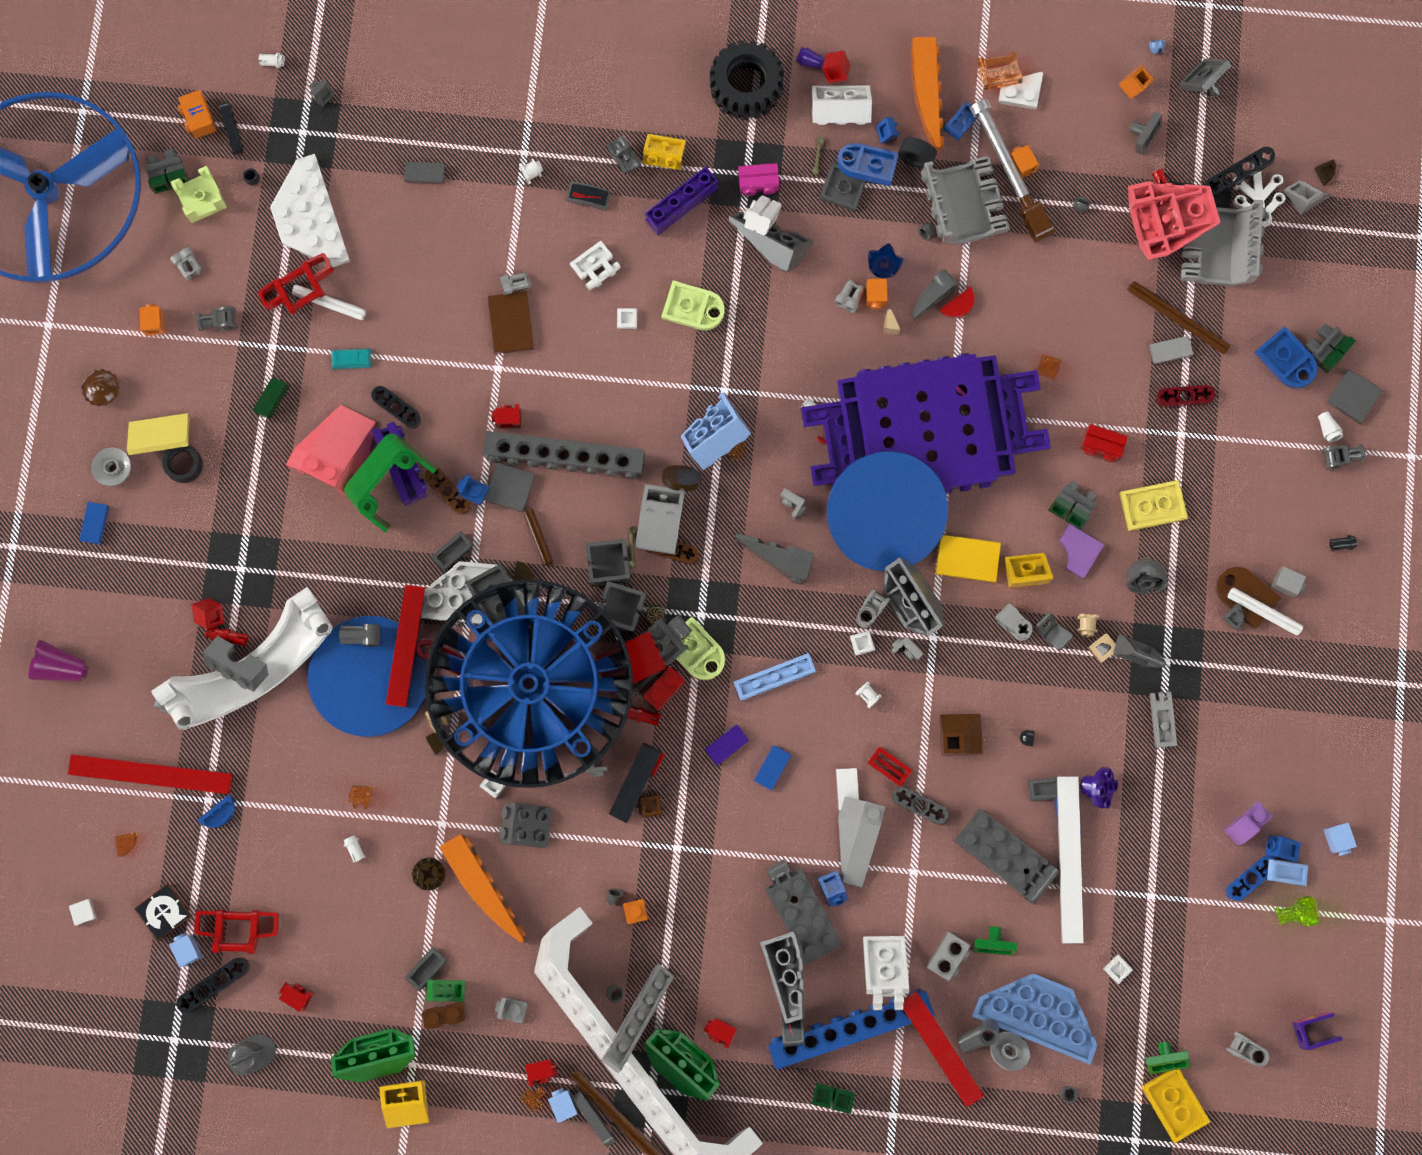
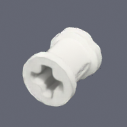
(868, 694)

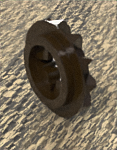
(437, 870)

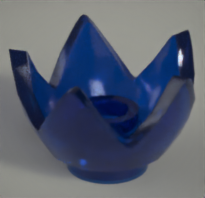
(887, 255)

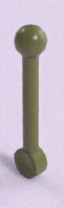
(820, 141)
(631, 530)

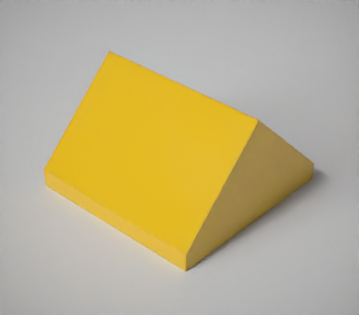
(1028, 570)

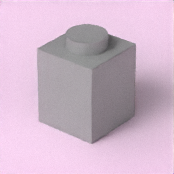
(1289, 582)

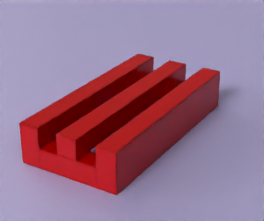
(875, 757)

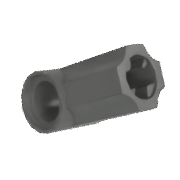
(366, 635)
(978, 1037)

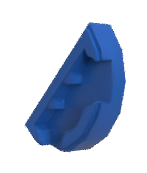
(219, 814)

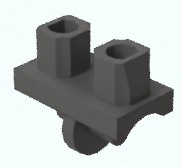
(623, 155)

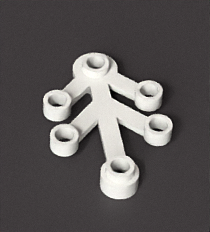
(1260, 194)

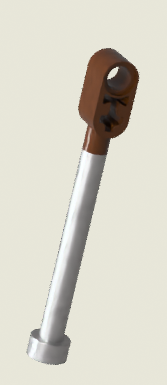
(1031, 213)

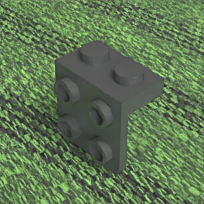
(525, 825)

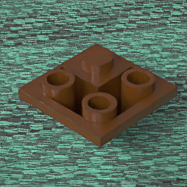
(961, 734)

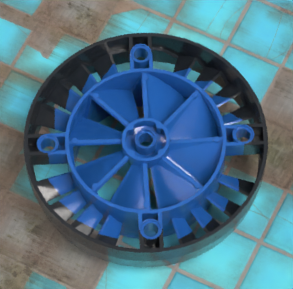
(513, 640)

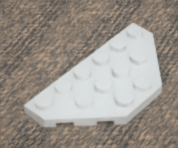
(306, 214)
(451, 592)

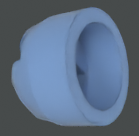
(1157, 46)

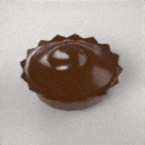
(100, 387)

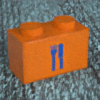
(197, 114)

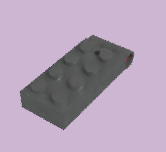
(1006, 856)

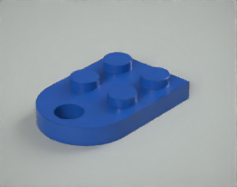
(868, 163)
(1286, 358)

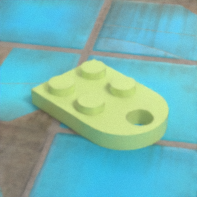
(691, 306)
(700, 652)

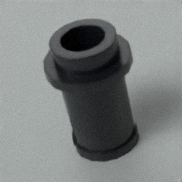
(1348, 542)

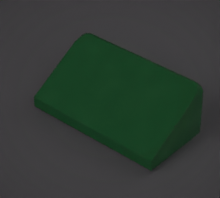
(271, 398)

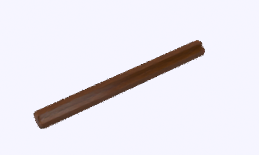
(1178, 317)
(614, 1114)

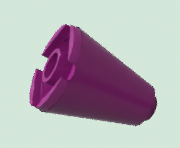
(55, 664)

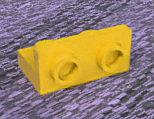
(663, 151)

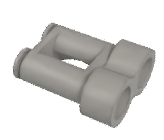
(184, 256)
(511, 283)
(846, 302)

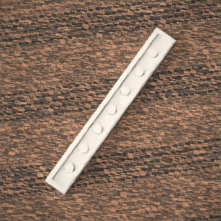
(1070, 860)

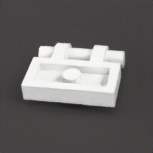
(591, 261)

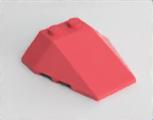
(1170, 215)
(335, 448)

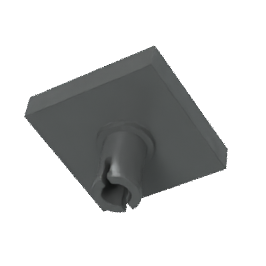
(1205, 75)

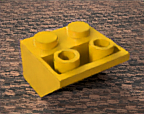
(404, 1103)

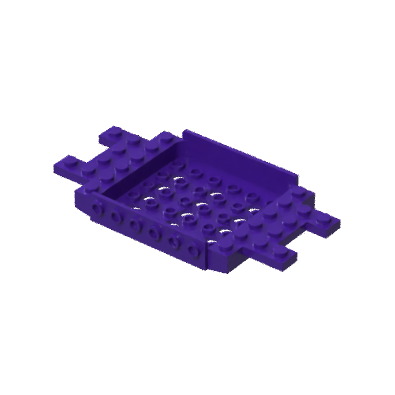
(996, 415)

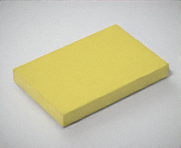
(158, 434)
(1153, 505)

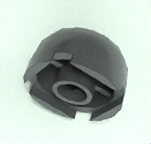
(1146, 576)

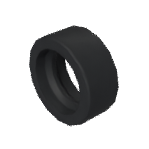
(917, 152)
(192, 474)

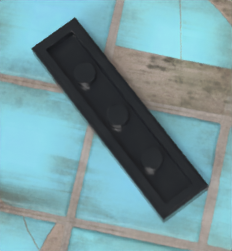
(635, 782)

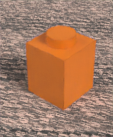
(1136, 82)
(1024, 160)
(876, 293)
(152, 320)
(635, 911)

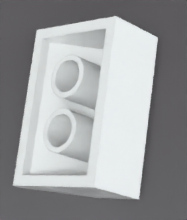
(841, 104)

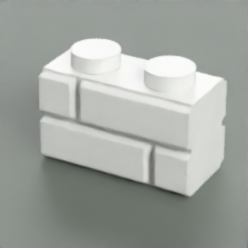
(762, 215)

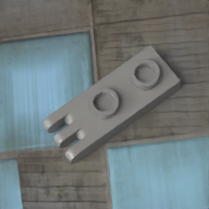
(1163, 720)

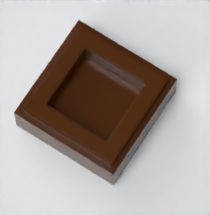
(651, 806)

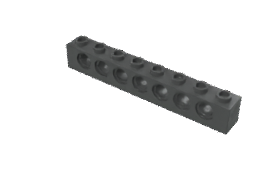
(496, 440)

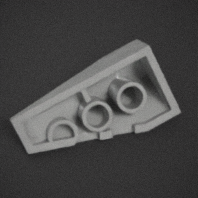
(858, 832)

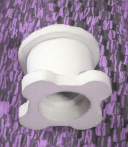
(531, 170)

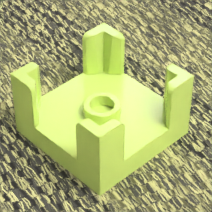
(199, 196)

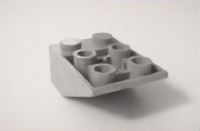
(659, 519)

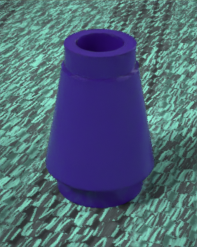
(809, 58)

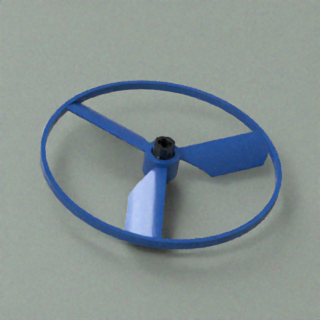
(43, 188)

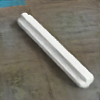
(331, 303)
(1265, 611)

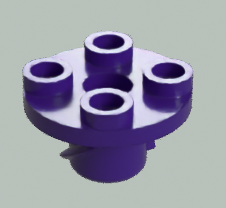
(1100, 787)

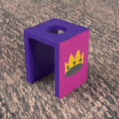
(1301, 1034)

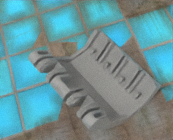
(964, 201)
(1230, 250)

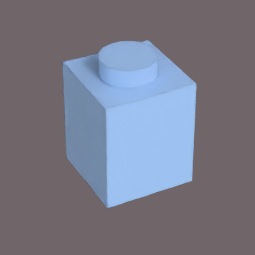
(1340, 839)
(185, 950)
(563, 1105)

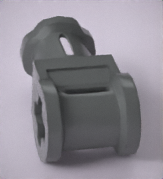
(219, 319)
(1342, 456)

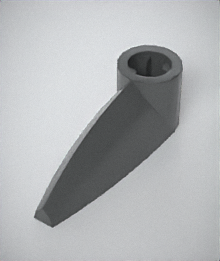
(937, 290)

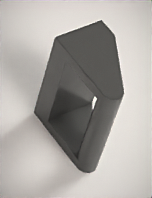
(1138, 653)

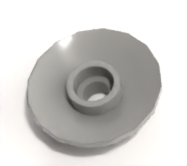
(105, 460)
(1015, 1047)

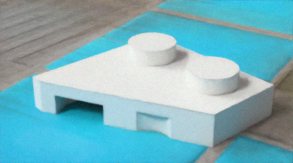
(1023, 94)

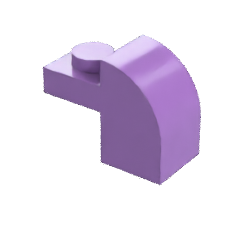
(1248, 824)

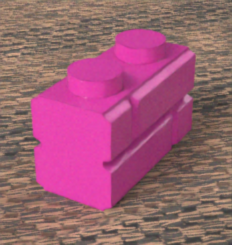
(758, 179)

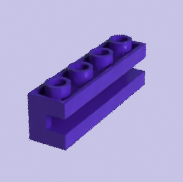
(681, 201)
(406, 480)

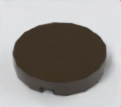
(681, 477)

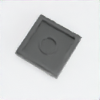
(842, 189)
(1354, 396)
(510, 487)

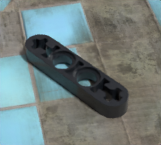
(1242, 175)
(214, 987)

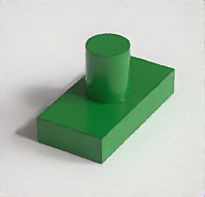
(994, 944)
(445, 990)
(1167, 1060)

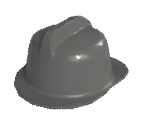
(251, 1054)

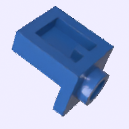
(472, 490)
(1283, 848)
(833, 889)

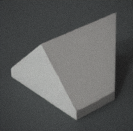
(1305, 196)

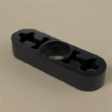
(231, 128)
(388, 394)

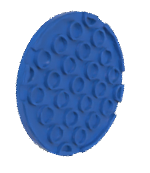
(887, 510)
(353, 682)

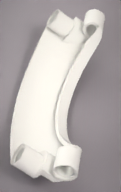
(211, 696)

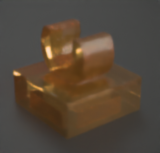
(1048, 366)
(360, 794)
(532, 1099)

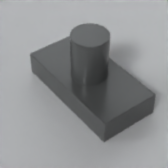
(1146, 132)

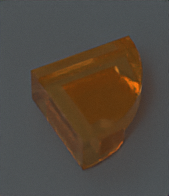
(125, 843)

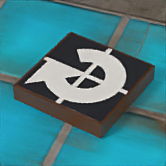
(163, 912)

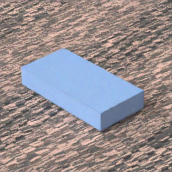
(1287, 872)

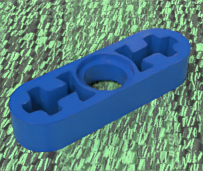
(1235, 883)

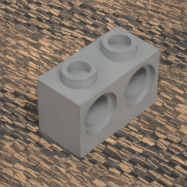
(943, 953)

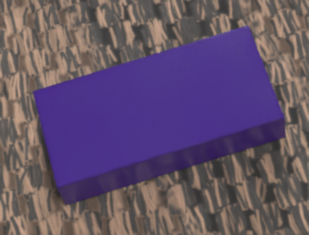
(727, 745)

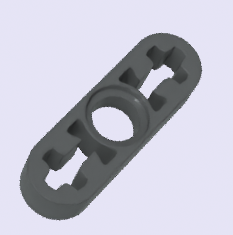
(903, 804)
(593, 1119)

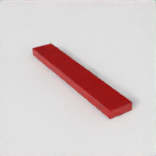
(405, 646)
(941, 1049)

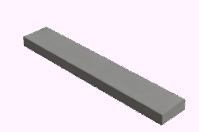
(637, 1018)

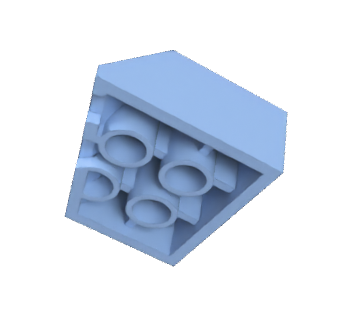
(715, 433)

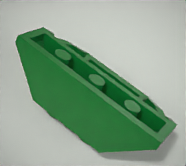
(373, 1056)
(682, 1063)

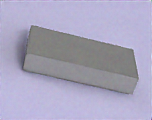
(1171, 350)

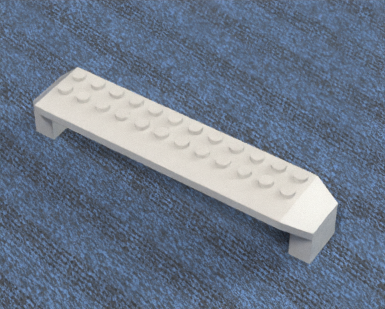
(553, 973)

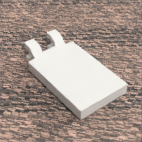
(886, 969)

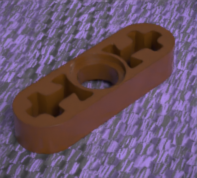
(448, 482)
(686, 547)

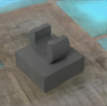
(321, 92)

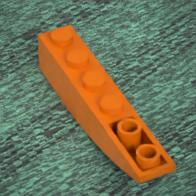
(926, 87)
(479, 884)

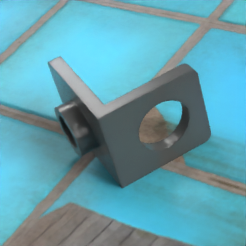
(1054, 632)

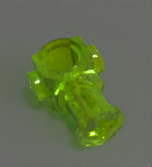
(1303, 911)

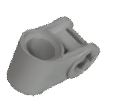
(873, 606)
(1011, 620)
(1244, 1049)

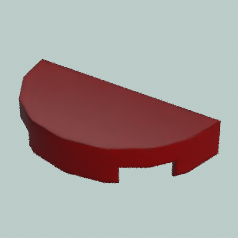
(960, 305)

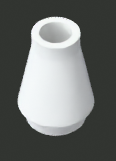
(1330, 428)

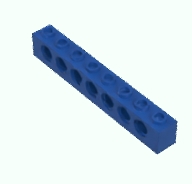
(783, 1059)

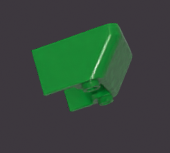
(389, 451)

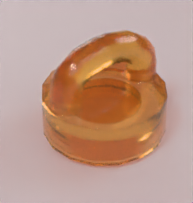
(737, 451)

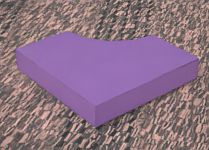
(1081, 550)

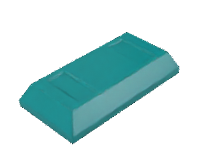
(351, 358)

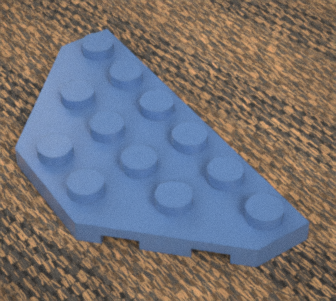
(1040, 1013)

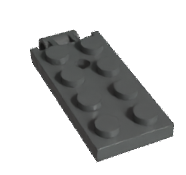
(493, 607)
(669, 638)
(805, 916)

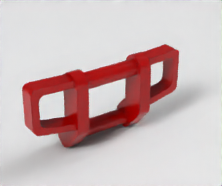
(313, 278)
(222, 915)

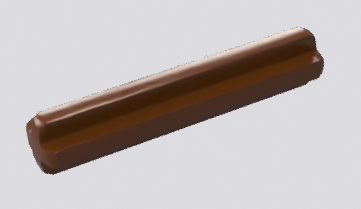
(538, 537)

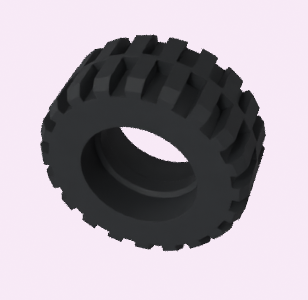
(746, 56)

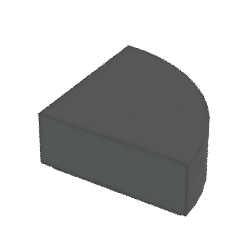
(1235, 617)

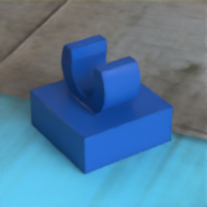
(887, 130)

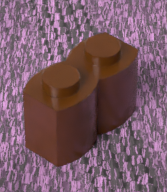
(440, 1016)

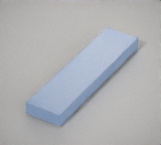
(774, 677)

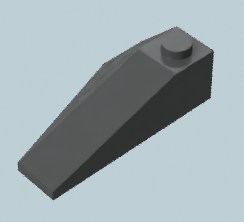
(790, 562)
(785, 967)

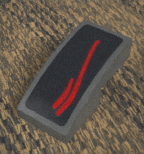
(587, 194)
(793, 1033)

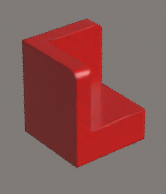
(836, 66)
(207, 613)

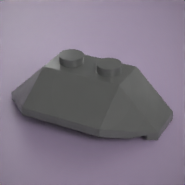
(912, 598)

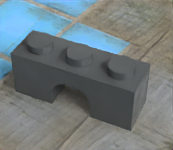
(247, 674)

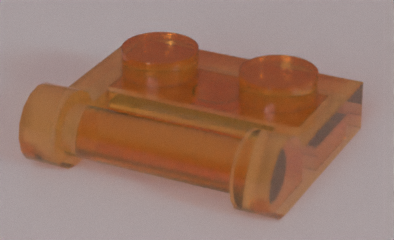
(1001, 75)

